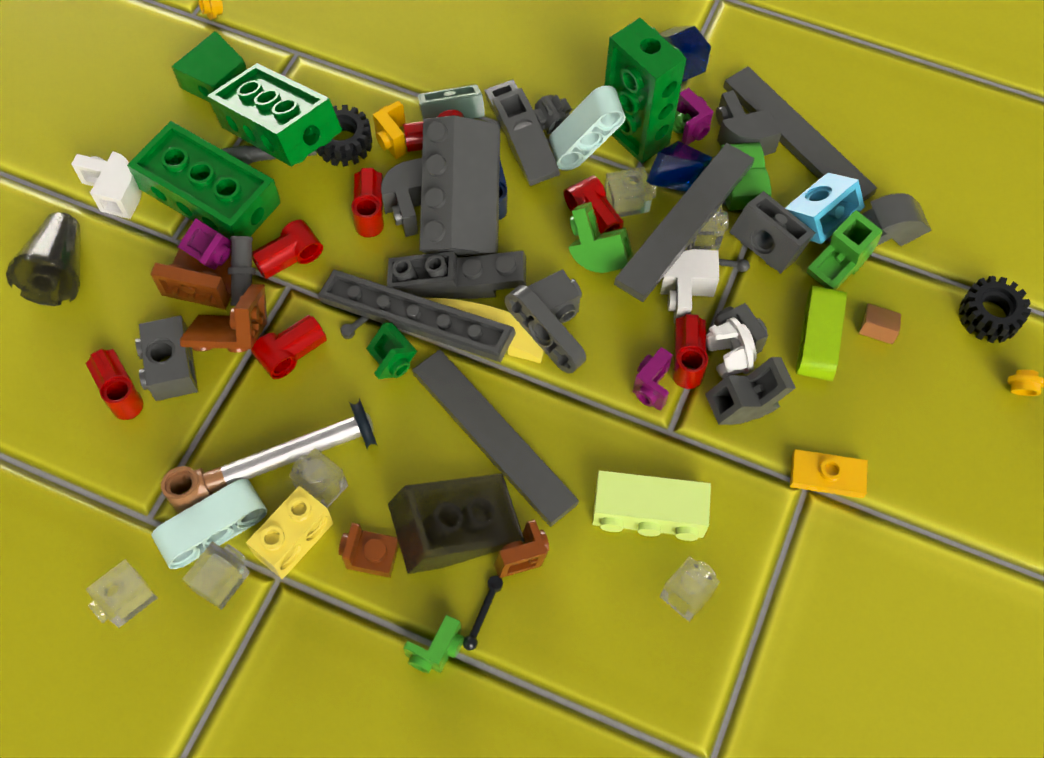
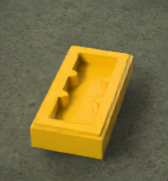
(829, 473)

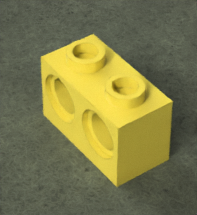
(290, 532)

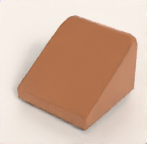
(880, 324)

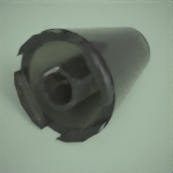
(49, 262)

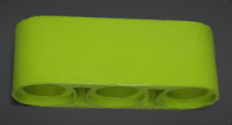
(821, 333)

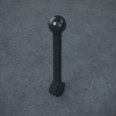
(494, 585)

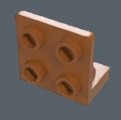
(193, 281)
(232, 332)

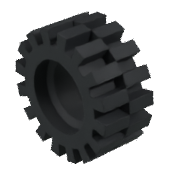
(353, 147)
(1001, 294)

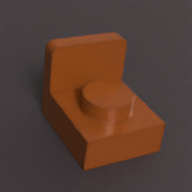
(368, 551)
(523, 557)

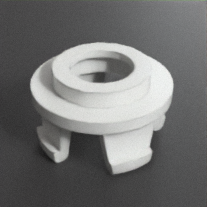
(741, 343)

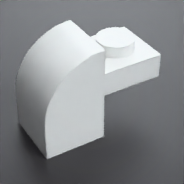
(112, 183)
(691, 275)

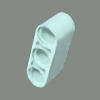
(587, 127)
(212, 519)

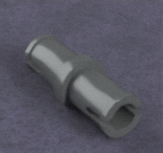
(241, 266)

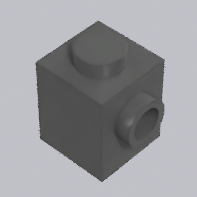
(559, 295)

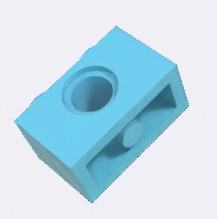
(827, 204)

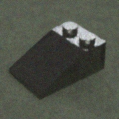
(453, 521)

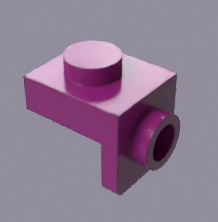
(701, 116)
(206, 245)
(650, 373)

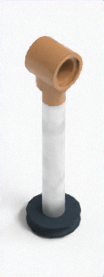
(204, 484)

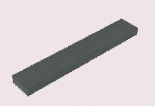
(797, 133)
(683, 222)
(417, 315)
(496, 438)

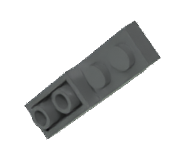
(522, 132)
(457, 278)

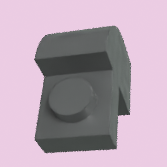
(746, 128)
(402, 193)
(898, 217)
(751, 396)

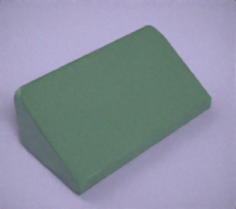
(464, 99)

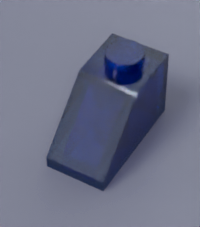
(692, 46)
(678, 167)

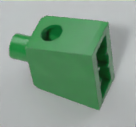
(208, 66)

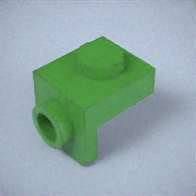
(445, 644)

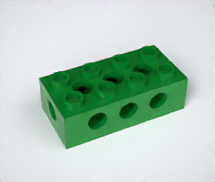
(648, 84)
(275, 114)
(204, 182)

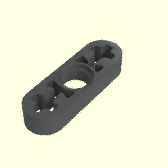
(545, 329)

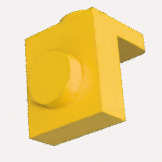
(388, 131)

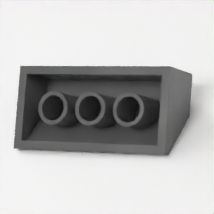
(460, 186)

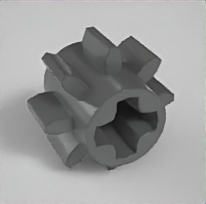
(551, 112)

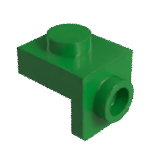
(391, 352)

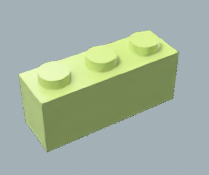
(652, 505)

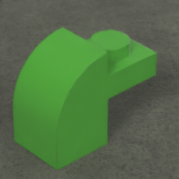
(595, 250)
(847, 251)

